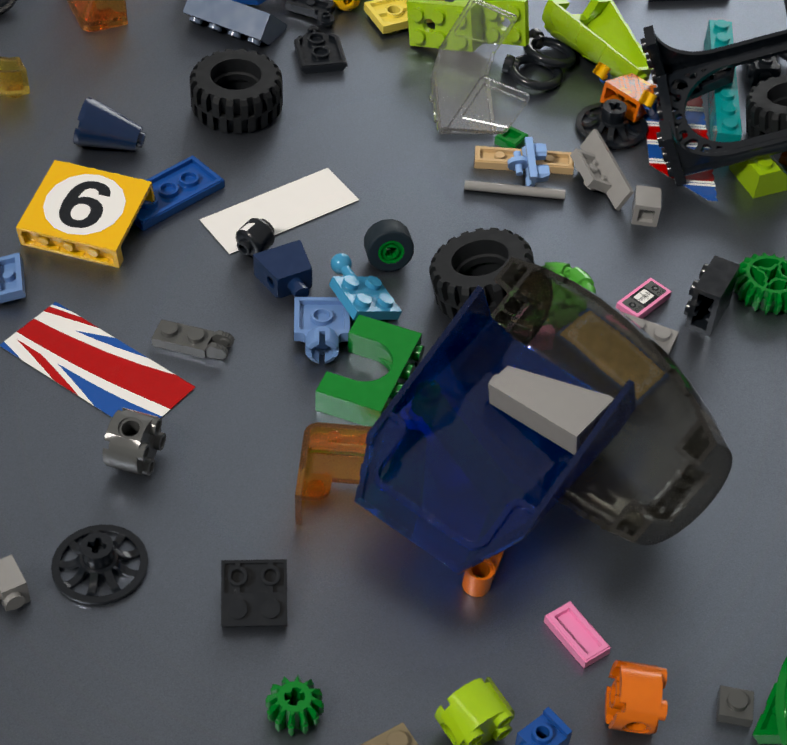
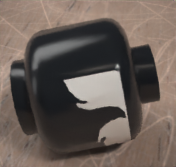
(255, 236)

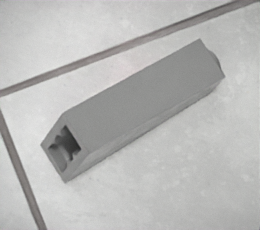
(548, 405)

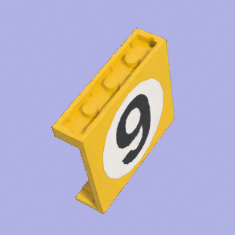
(83, 212)

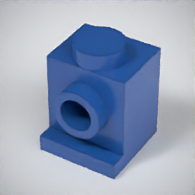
(545, 730)

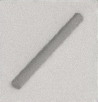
(514, 189)

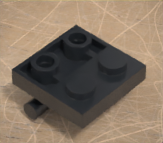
(253, 593)

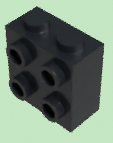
(711, 295)

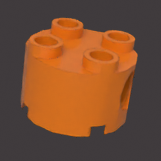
(635, 697)

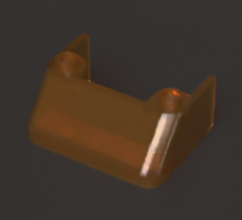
(327, 456)

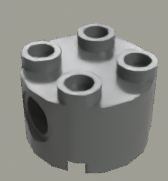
(133, 441)

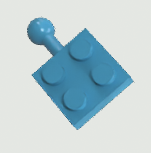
(361, 294)

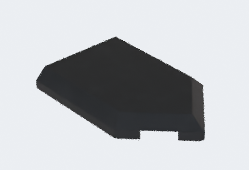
(320, 52)

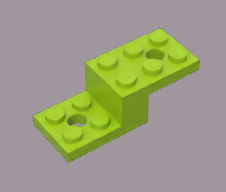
(446, 13)

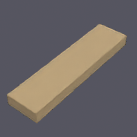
(497, 157)

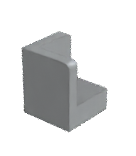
(646, 206)

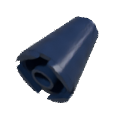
(106, 128)

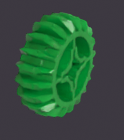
(763, 283)

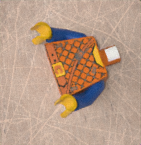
(630, 89)

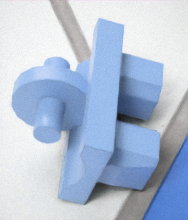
(527, 162)

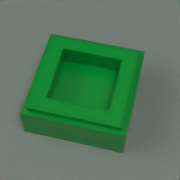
(511, 139)

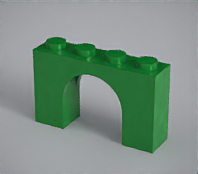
(366, 400)

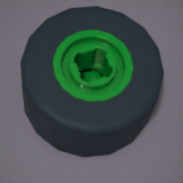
(388, 245)

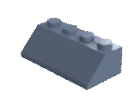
(237, 19)

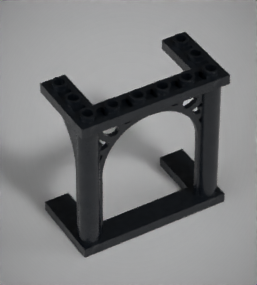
(677, 66)

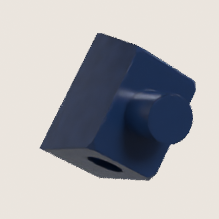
(284, 270)

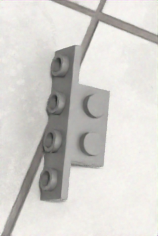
(601, 170)

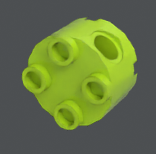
(476, 714)

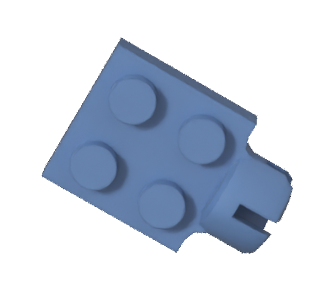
(321, 326)

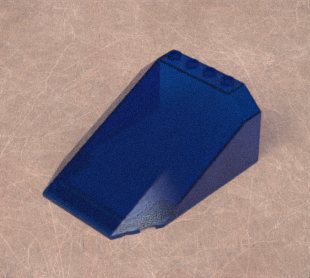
(458, 468)

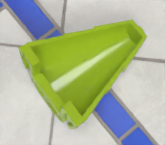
(598, 36)

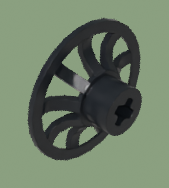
(613, 117)
(99, 556)

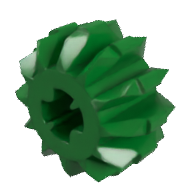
(306, 705)

